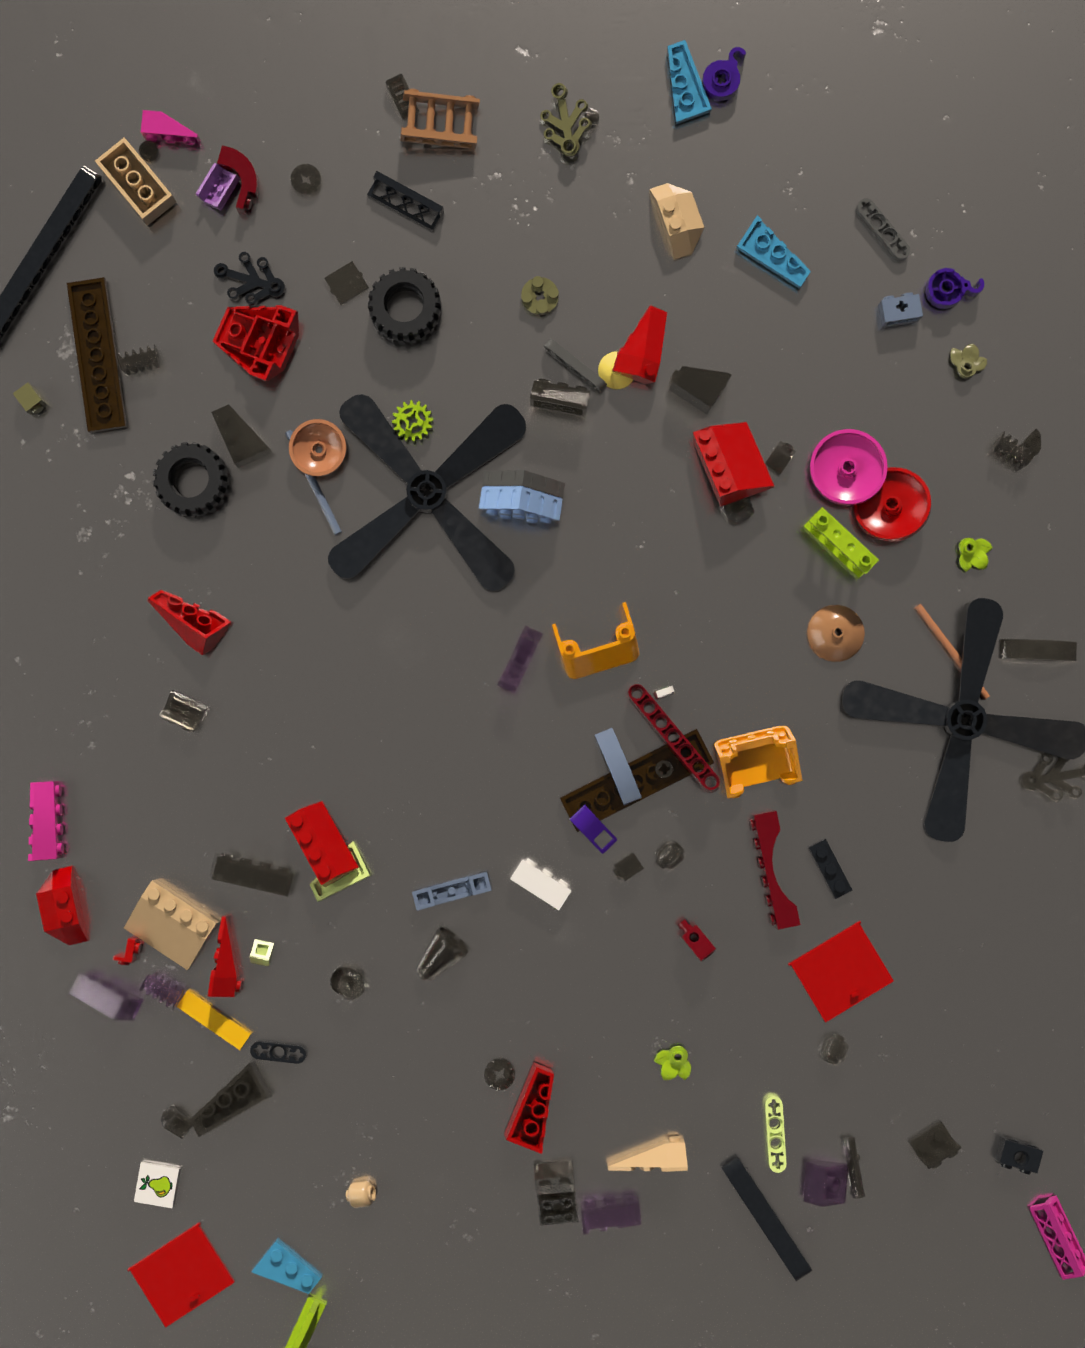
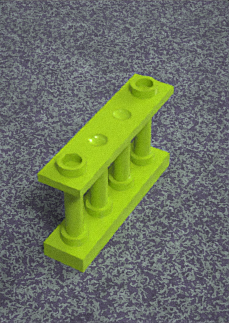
(840, 543)

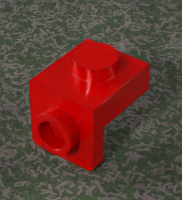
(132, 950)

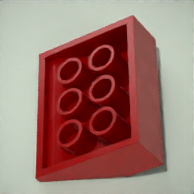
(732, 461)

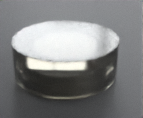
(148, 150)

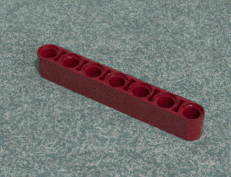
(681, 744)

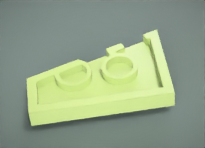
(350, 879)

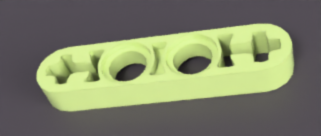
(775, 1133)

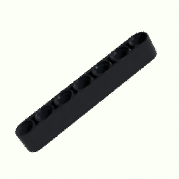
(766, 1219)

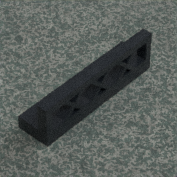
(408, 194)

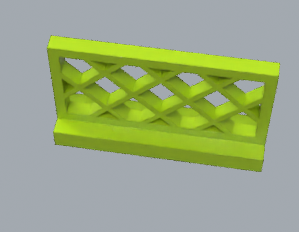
(306, 1323)

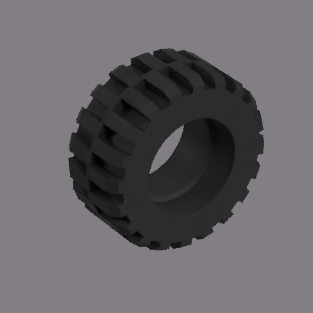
(404, 281)
(173, 462)

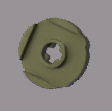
(538, 285)

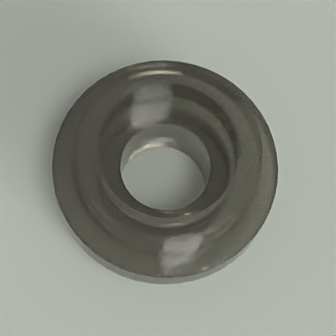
(593, 116)

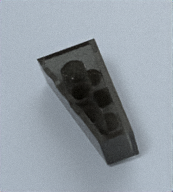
(251, 874)
(237, 1097)

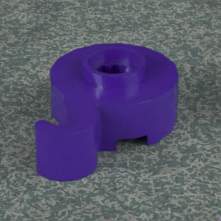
(728, 72)
(957, 288)

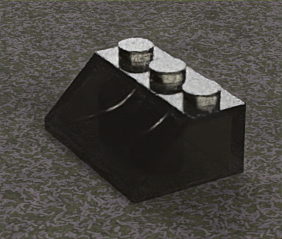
(559, 397)

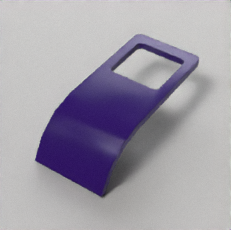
(591, 827)

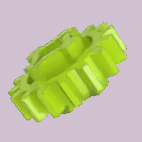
(404, 418)

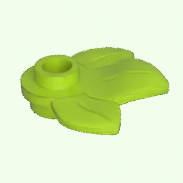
(976, 555)
(673, 1066)

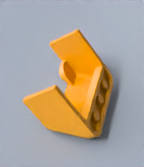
(601, 658)

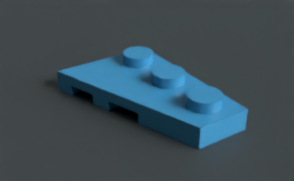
(287, 1268)

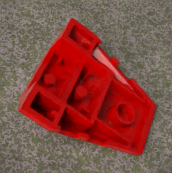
(259, 338)

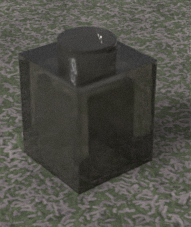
(627, 867)

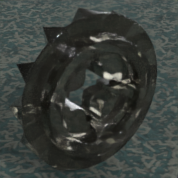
(306, 170)
(498, 1065)

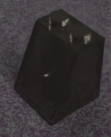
(699, 386)

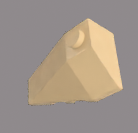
(666, 1154)

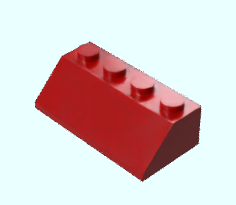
(321, 843)

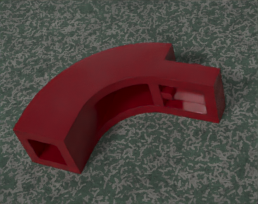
(238, 163)

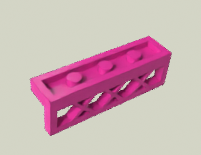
(1064, 1237)

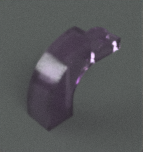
(520, 659)

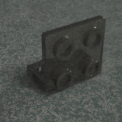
(934, 1145)

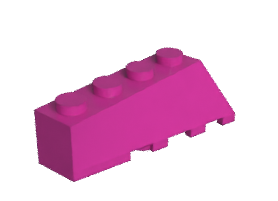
(45, 821)

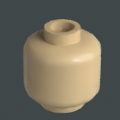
(361, 1194)

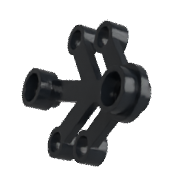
(251, 280)

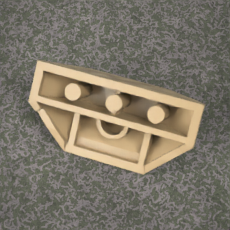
(678, 218)

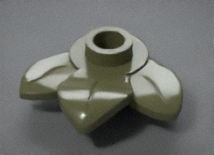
(967, 358)

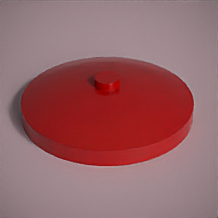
(898, 507)

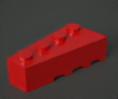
(531, 1111)

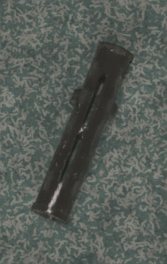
(852, 1160)

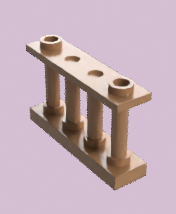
(429, 135)

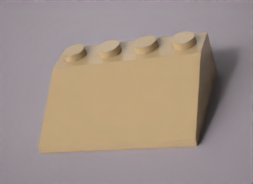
(171, 924)

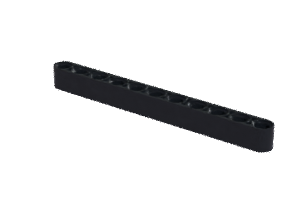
(46, 245)

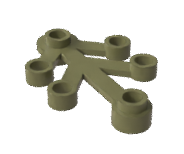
(566, 122)

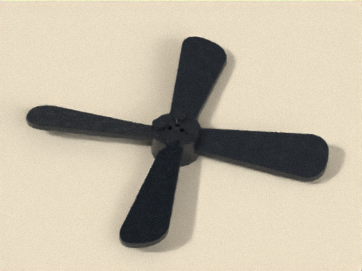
(494, 435)
(948, 804)

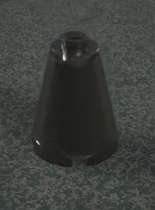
(441, 954)

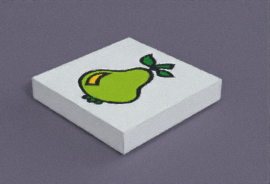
(157, 1184)

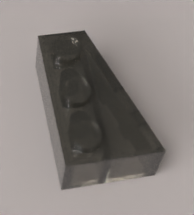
(239, 438)

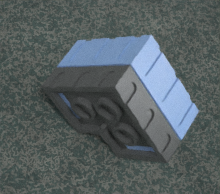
(521, 496)

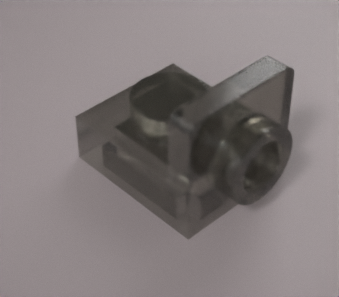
(176, 1122)

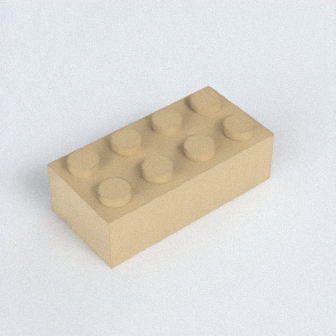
(135, 181)

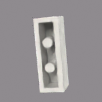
(541, 883)

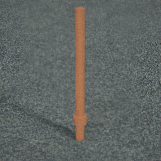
(944, 641)

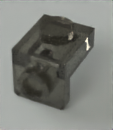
(780, 457)

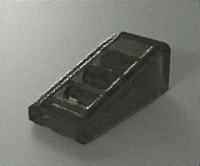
(393, 82)

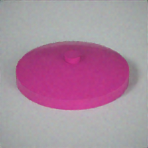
(848, 467)

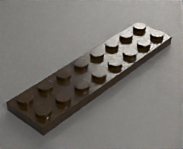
(96, 355)
(603, 797)

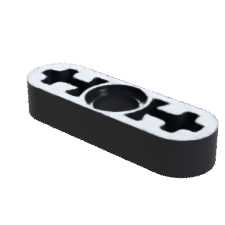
(292, 1058)

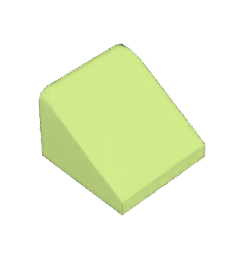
(261, 952)

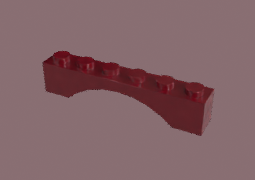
(783, 910)

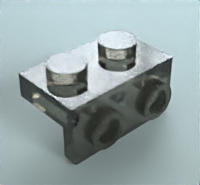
(183, 711)

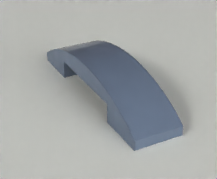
(618, 766)
(451, 890)

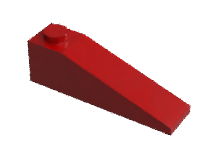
(642, 352)
(194, 625)
(226, 975)

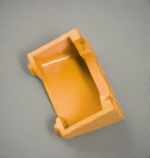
(758, 759)

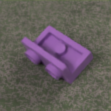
(217, 187)

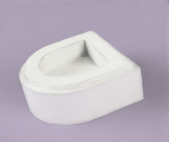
(664, 692)

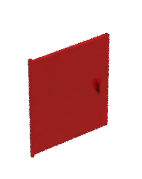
(841, 972)
(181, 1275)

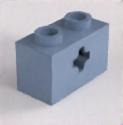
(892, 316)

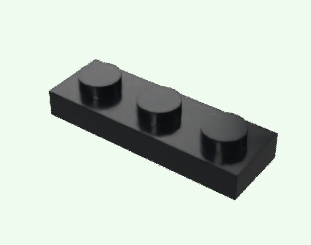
(830, 868)

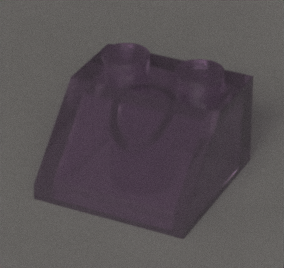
(825, 1183)

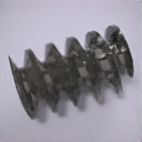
(139, 361)
(1013, 450)

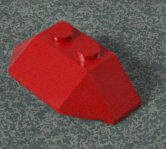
(61, 907)

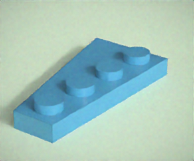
(687, 89)
(772, 253)

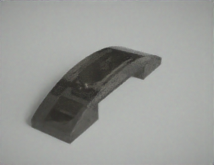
(1037, 649)

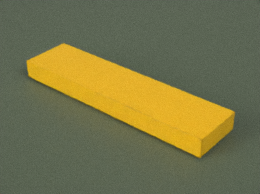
(213, 1019)

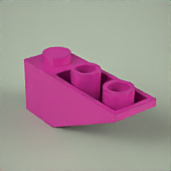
(160, 126)

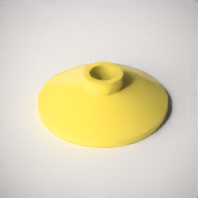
(613, 379)

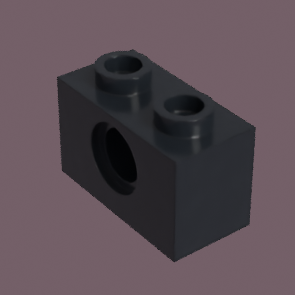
(1030, 1155)

